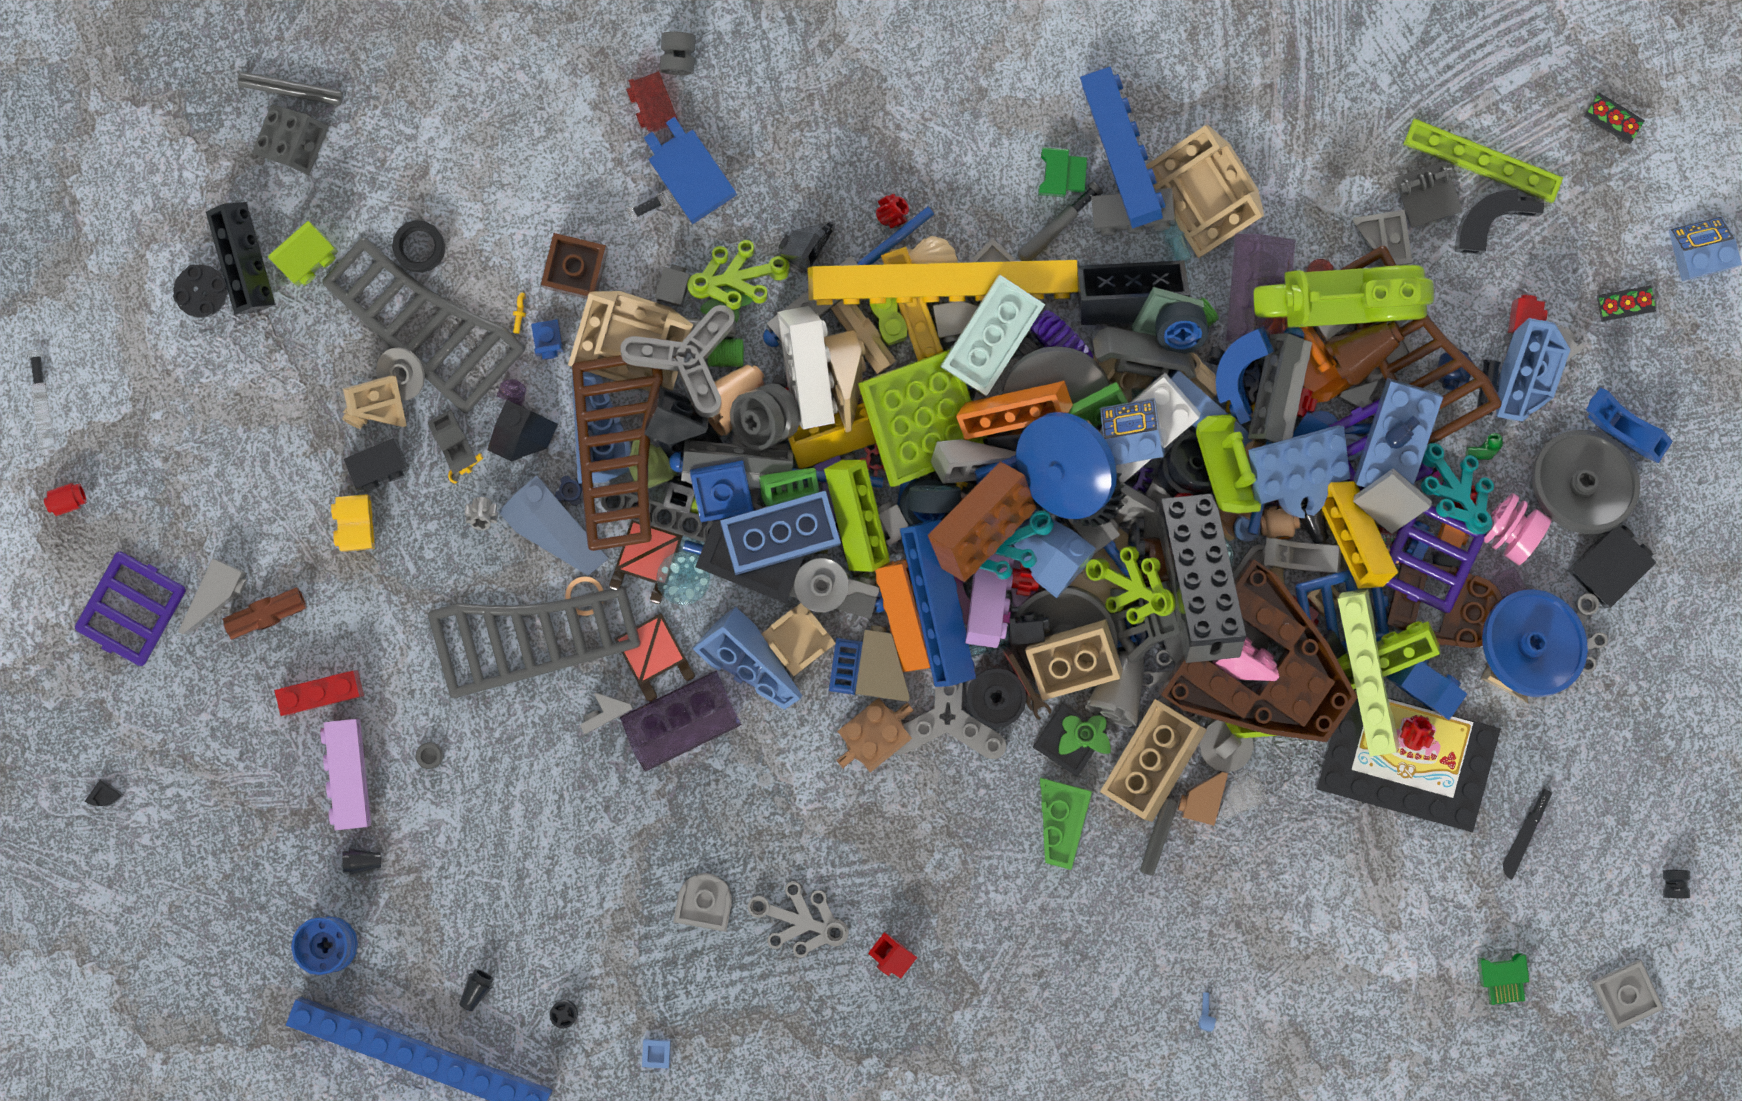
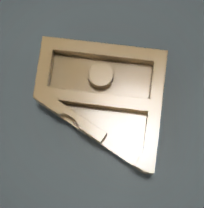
(376, 401)

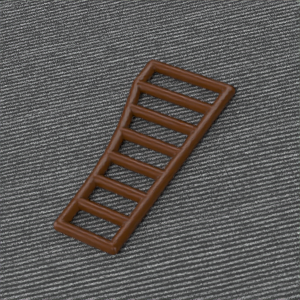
(1439, 340)
(640, 460)

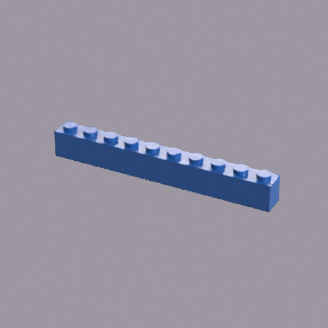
(412, 1054)

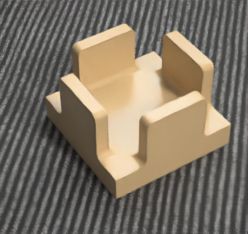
(798, 639)

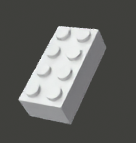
(806, 365)
(1174, 414)

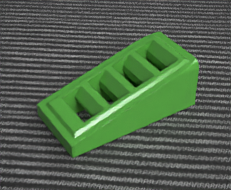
(777, 479)

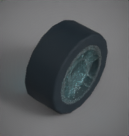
(934, 498)

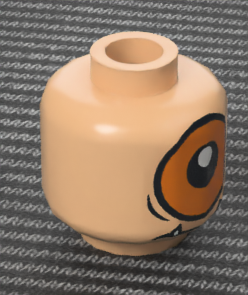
(1278, 524)

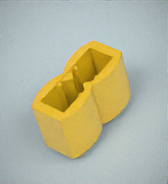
(354, 523)

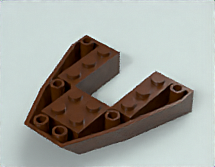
(1311, 685)

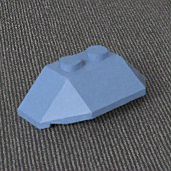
(1531, 369)

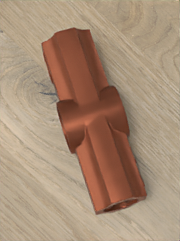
(264, 613)

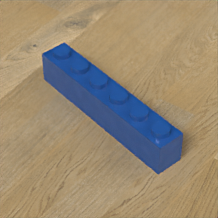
(1121, 147)
(937, 608)

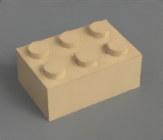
(1074, 660)

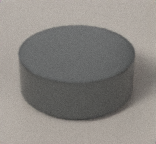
(429, 755)

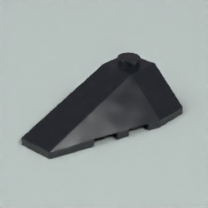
(805, 244)

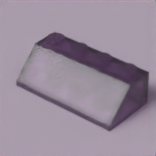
(1256, 263)
(680, 721)

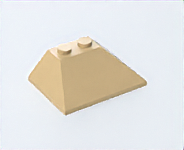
(1209, 189)
(617, 315)

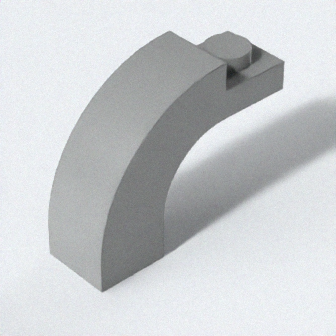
(1303, 556)

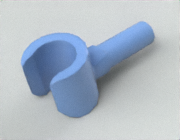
(1206, 1022)

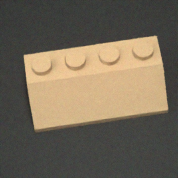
(1153, 760)

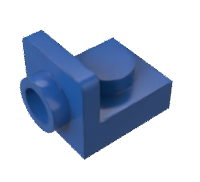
(547, 339)
(1416, 547)

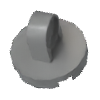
(1223, 749)

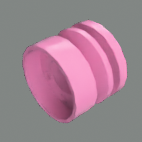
(1516, 529)

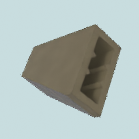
(880, 667)

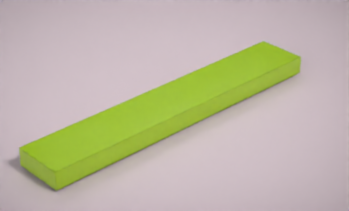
(1483, 161)

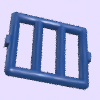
(1324, 583)

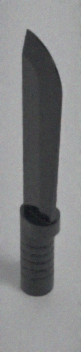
(1524, 837)

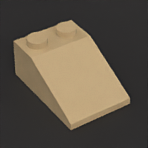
(847, 369)

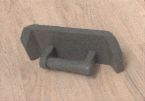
(1139, 348)

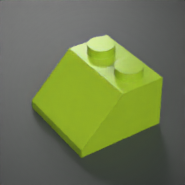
(304, 254)

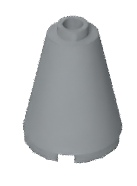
(1119, 698)

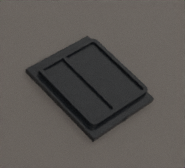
(771, 580)

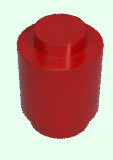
(65, 499)

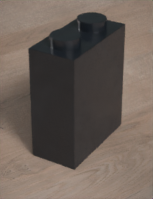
(1612, 565)

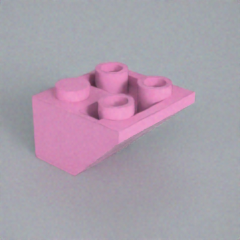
(1251, 665)

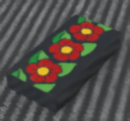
(1614, 118)
(1626, 303)

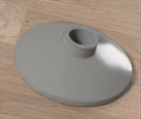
(393, 362)
(807, 580)

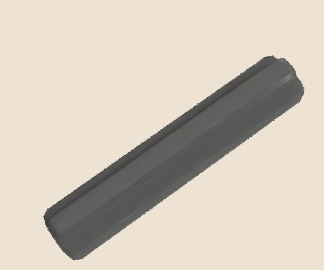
(1159, 837)

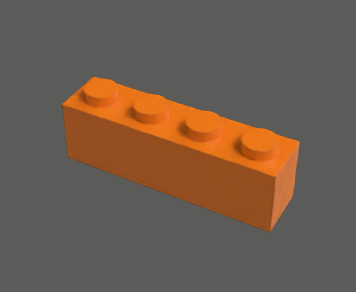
(1012, 410)
(903, 615)

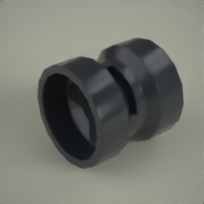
(1676, 890)

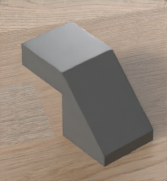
(452, 441)

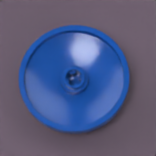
(1066, 465)
(1535, 643)

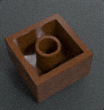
(574, 266)

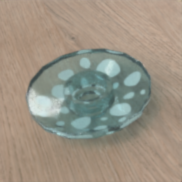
(668, 576)

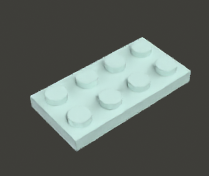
(992, 335)

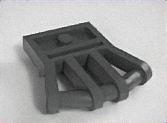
(1158, 627)

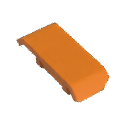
(1321, 371)

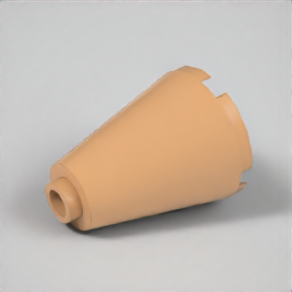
(731, 386)

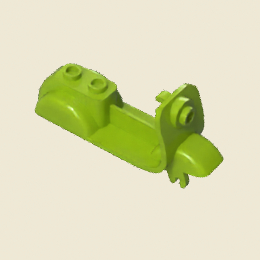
(1347, 296)

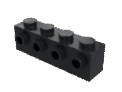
(240, 258)

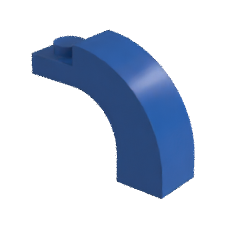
(1232, 369)
(1626, 427)

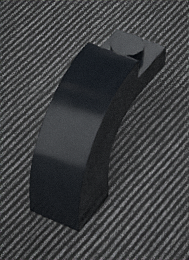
(1475, 225)

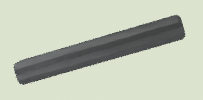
(290, 88)

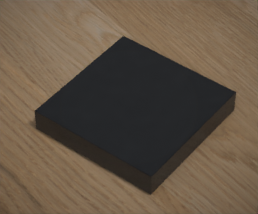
(1050, 739)

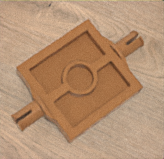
(874, 735)

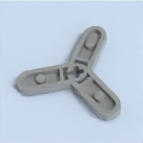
(695, 373)
(964, 727)

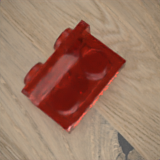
(652, 101)

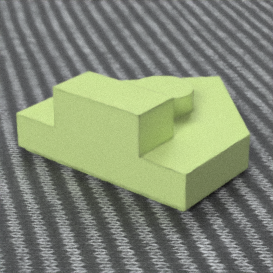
(658, 465)

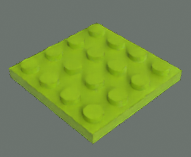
(913, 412)

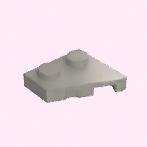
(1387, 230)
(1134, 505)

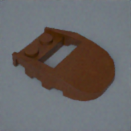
(1467, 618)

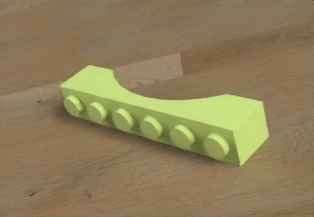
(1367, 672)

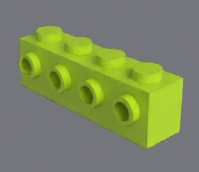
(857, 515)
(1400, 650)

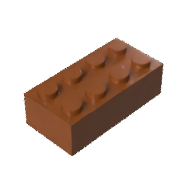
(982, 521)

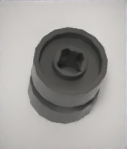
(679, 44)

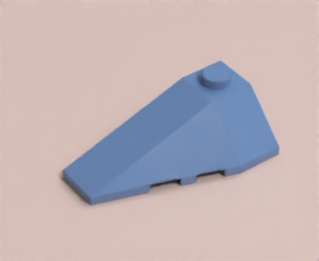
(598, 428)
(1059, 556)
(742, 651)

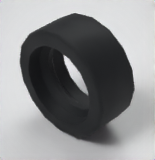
(404, 231)

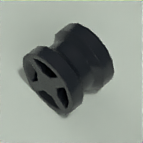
(561, 1018)

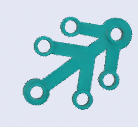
(1458, 490)
(1005, 550)

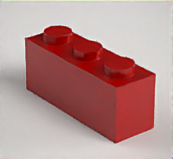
(319, 693)

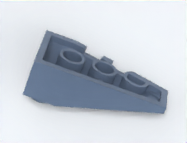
(547, 523)

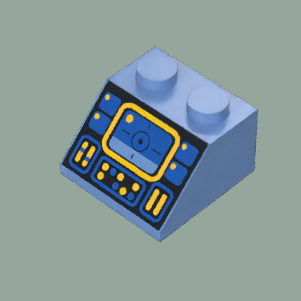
(1704, 248)
(1133, 431)

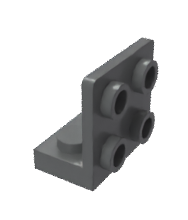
(290, 138)

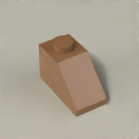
(1204, 799)

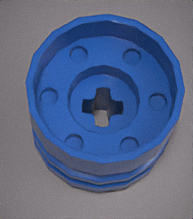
(309, 949)

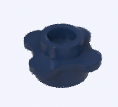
(563, 494)

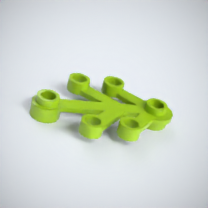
(735, 277)
(1135, 586)

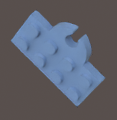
(1300, 469)

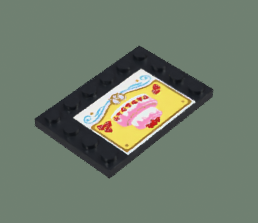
(1430, 783)

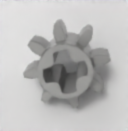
(481, 513)

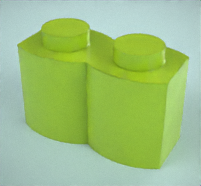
(891, 323)

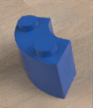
(1430, 688)

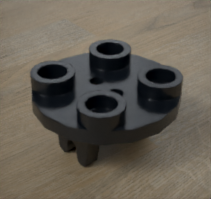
(194, 302)

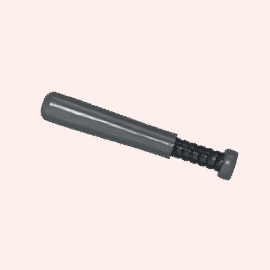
(1051, 230)

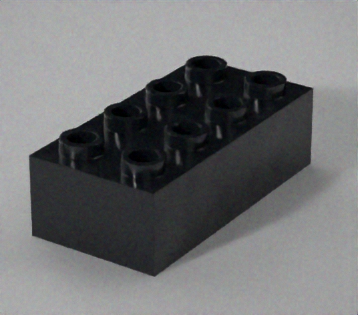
(1119, 290)

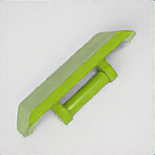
(1227, 464)

